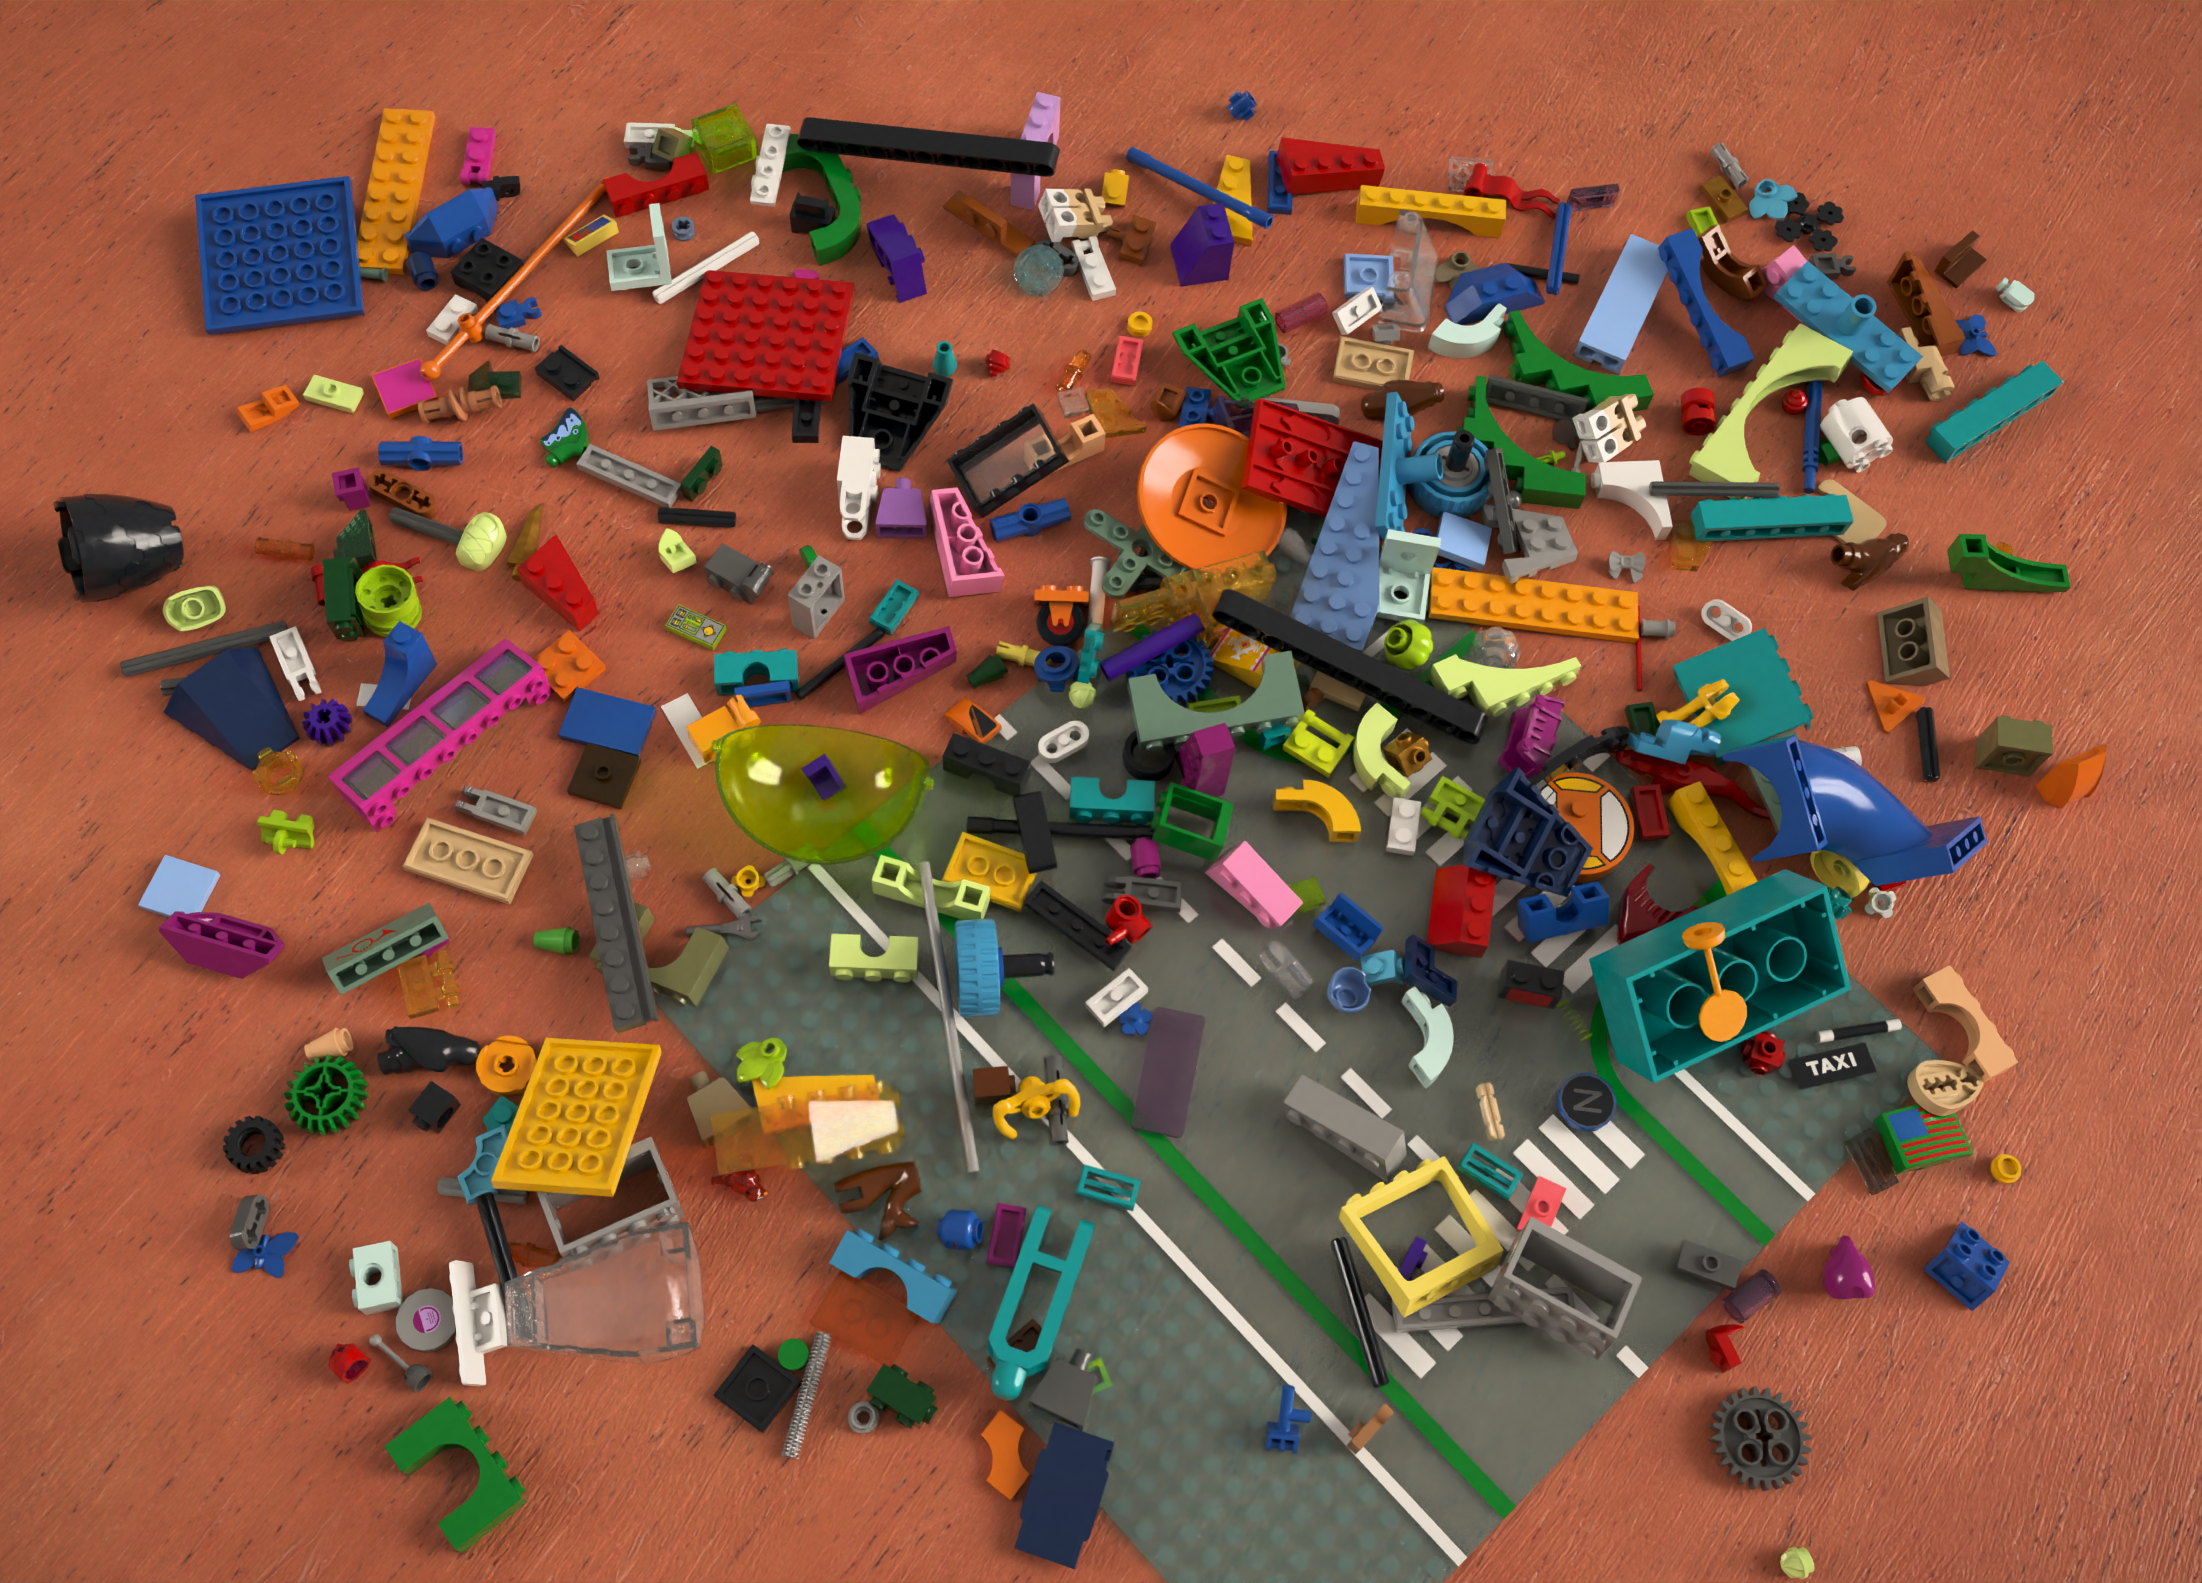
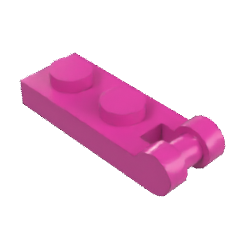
(478, 155)

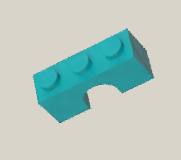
(734, 669)
(1089, 803)

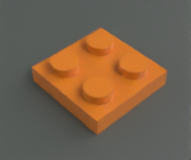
(569, 665)

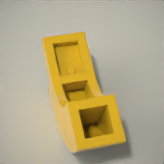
(1326, 804)

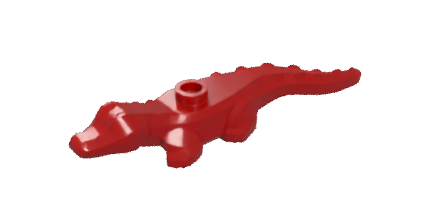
(1676, 776)

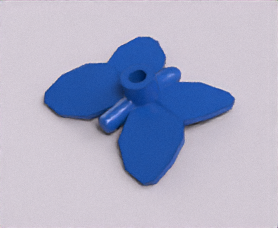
(1974, 336)
(266, 1254)

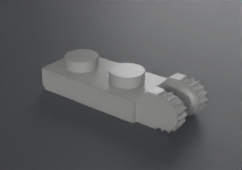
(497, 810)

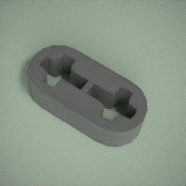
(1065, 255)
(249, 1222)

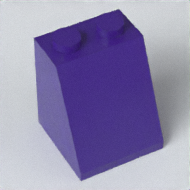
(1204, 247)

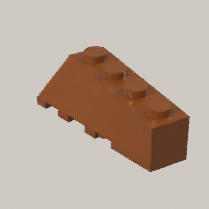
(1924, 306)

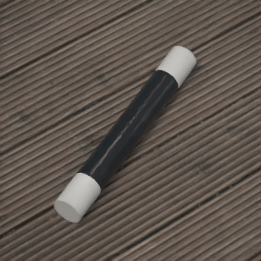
(1858, 1030)

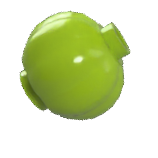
(1408, 645)

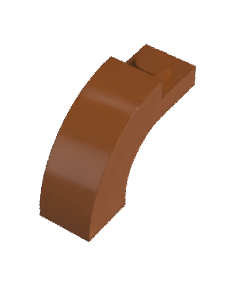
(1726, 269)

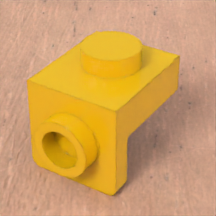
(1115, 187)

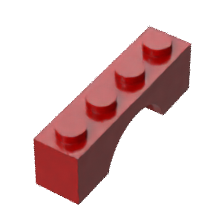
(631, 195)

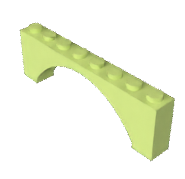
(1801, 358)

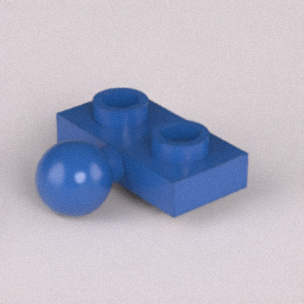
(1196, 407)

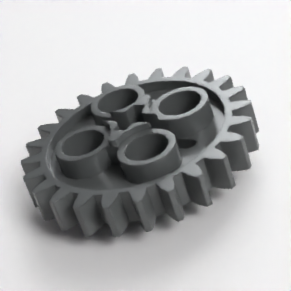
(1786, 1438)

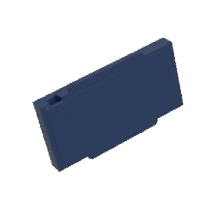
(1064, 1495)

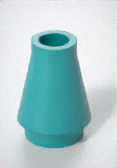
(944, 359)

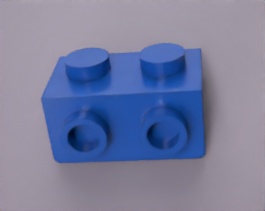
(1348, 926)

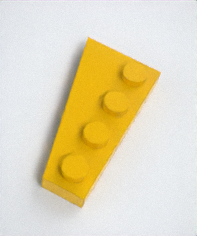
(1236, 182)

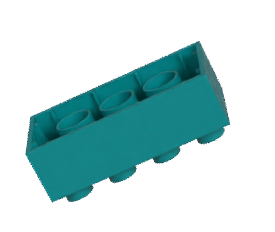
(1775, 954)

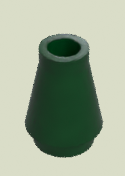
(987, 671)

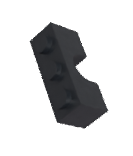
(972, 757)

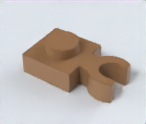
(1364, 1432)

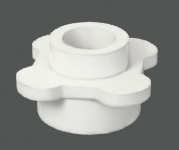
(1888, 902)

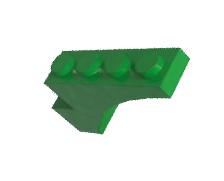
(1992, 569)

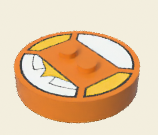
(1598, 816)

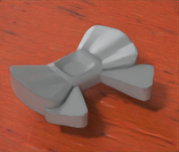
(1634, 563)

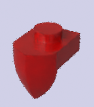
(1721, 1348)

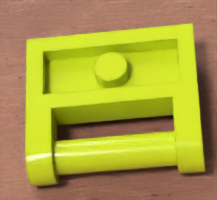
(1314, 750)

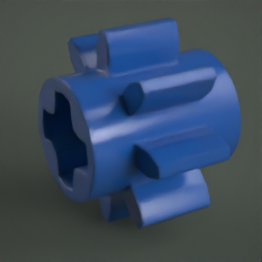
(1242, 105)

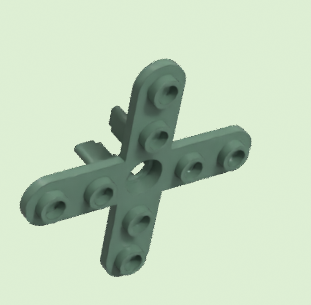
(1128, 565)

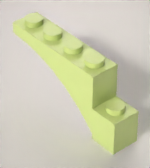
(1499, 688)

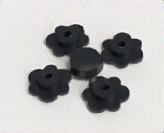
(1809, 224)

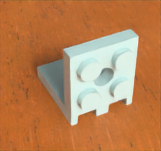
(651, 260)
(1406, 567)

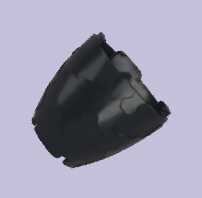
(116, 544)

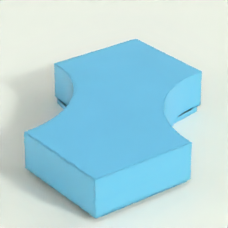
(478, 1176)

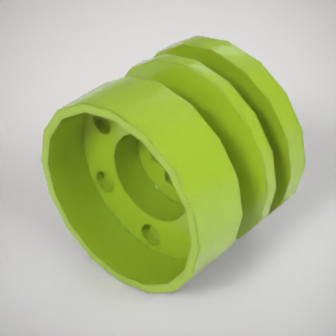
(387, 597)

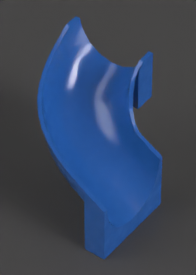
(1844, 810)

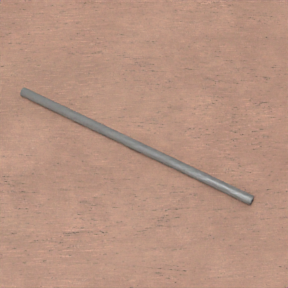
(948, 1018)

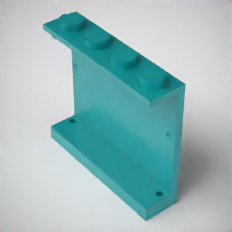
(1758, 678)

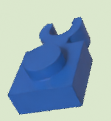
(514, 315)

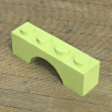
(903, 883)

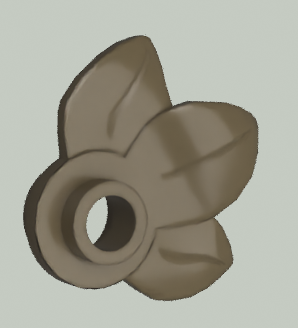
(1451, 270)

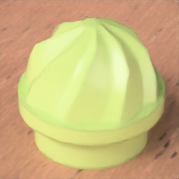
(1082, 694)
(1797, 1562)

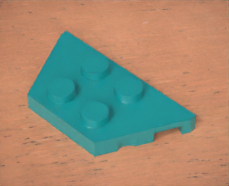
(1093, 642)

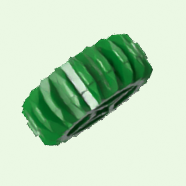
(324, 1073)

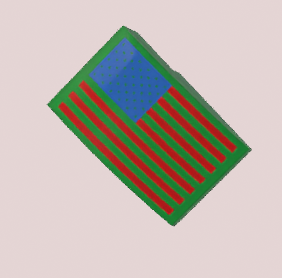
(1920, 1138)

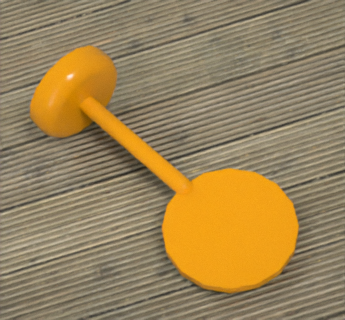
(1724, 1010)

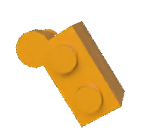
(719, 724)

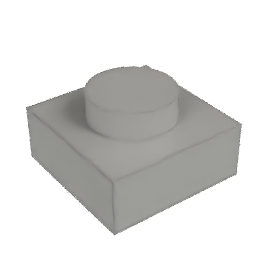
(1385, 333)

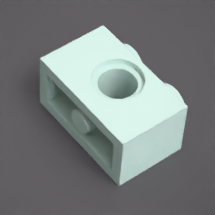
(385, 1294)

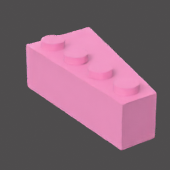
(962, 551)

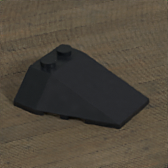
(893, 407)

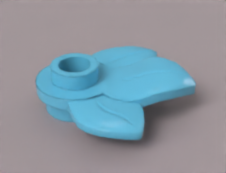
(1771, 203)

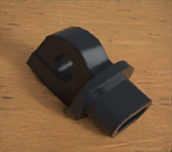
(503, 186)

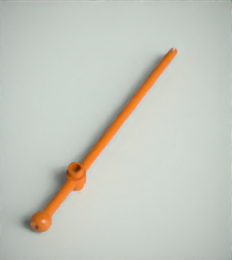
(470, 326)

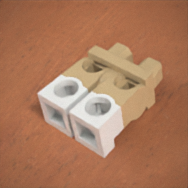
(1073, 213)
(1609, 427)

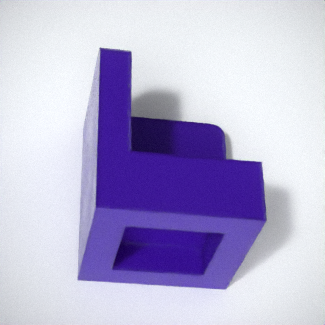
(824, 777)

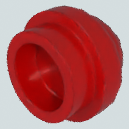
(997, 363)
(1794, 402)

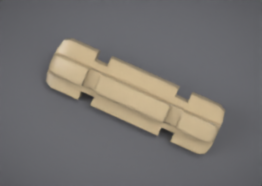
(1490, 1111)

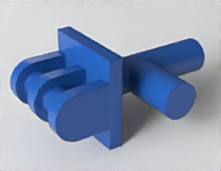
(1283, 1433)

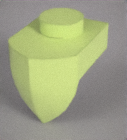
(675, 552)

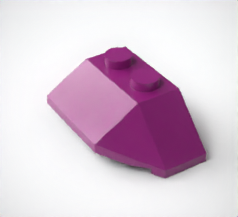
(221, 942)

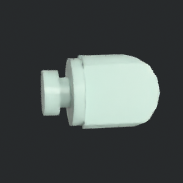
(2015, 294)

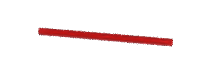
(1639, 656)

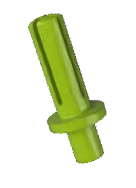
(1552, 457)

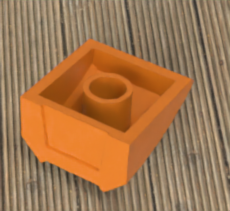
(2073, 777)

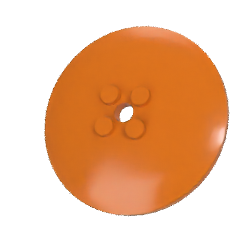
(1197, 465)

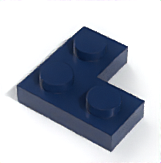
(1421, 971)

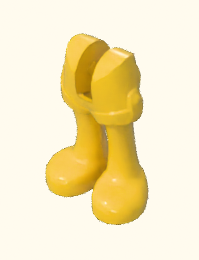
(1705, 699)

